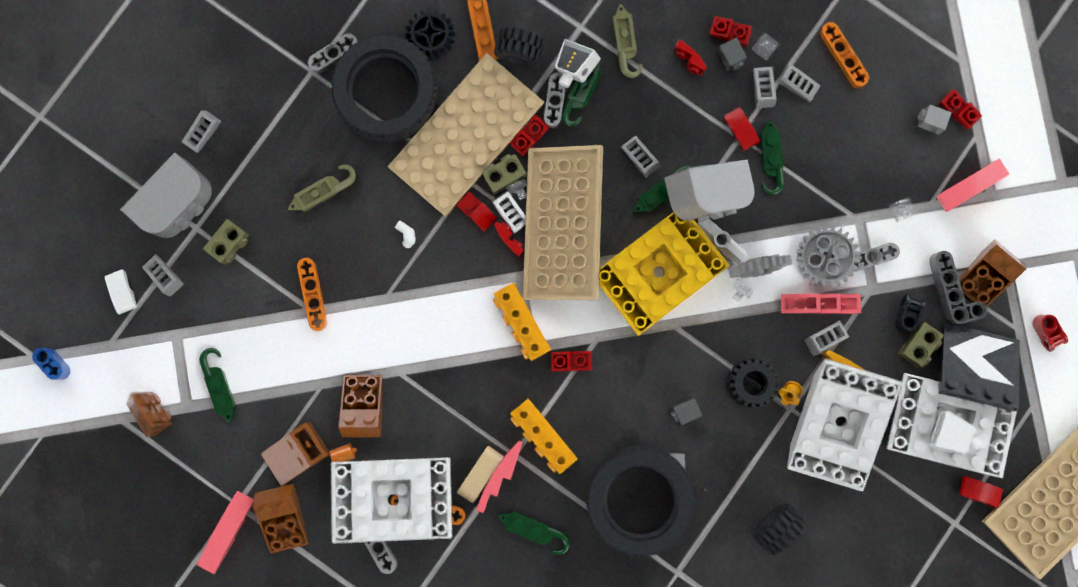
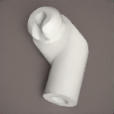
(408, 234)

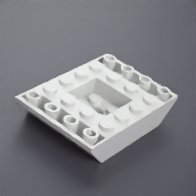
(917, 416)
(848, 450)
(363, 508)

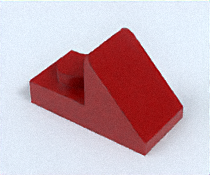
(476, 211)

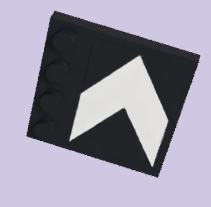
(979, 367)

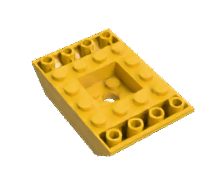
(687, 264)

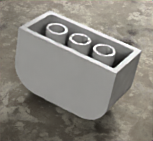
(710, 190)
(169, 198)

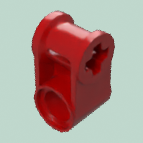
(1052, 334)

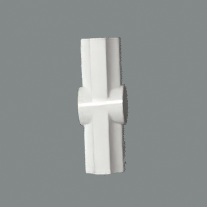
(730, 249)

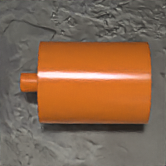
(343, 454)

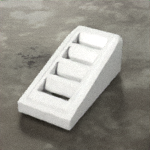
(511, 201)

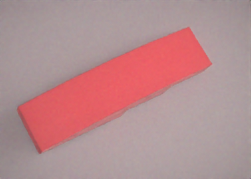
(972, 185)
(821, 303)
(503, 470)
(225, 532)

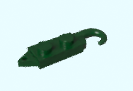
(580, 96)
(772, 157)
(655, 195)
(217, 386)
(534, 530)

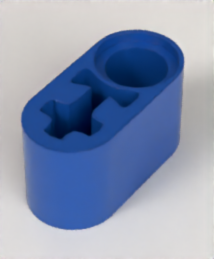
(53, 359)

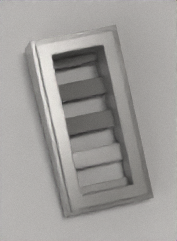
(803, 78)
(764, 99)
(215, 122)
(650, 158)
(171, 284)
(816, 344)

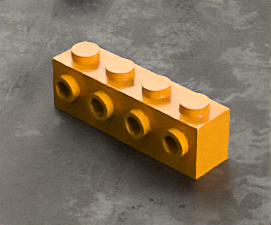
(521, 320)
(543, 435)

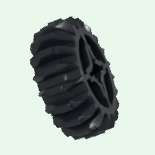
(438, 34)

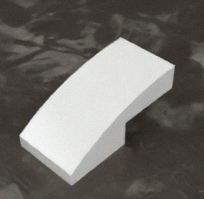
(120, 292)

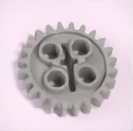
(812, 249)
(760, 266)

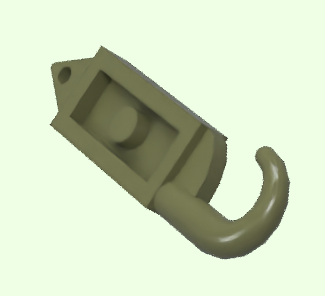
(625, 40)
(321, 191)

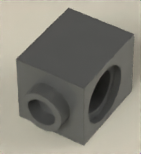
(732, 54)
(686, 411)

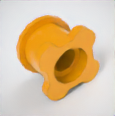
(791, 393)

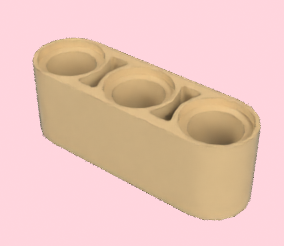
(480, 474)

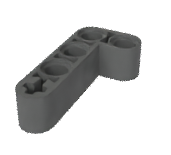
(954, 287)

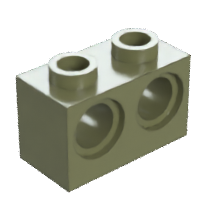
(507, 178)
(222, 238)
(917, 341)

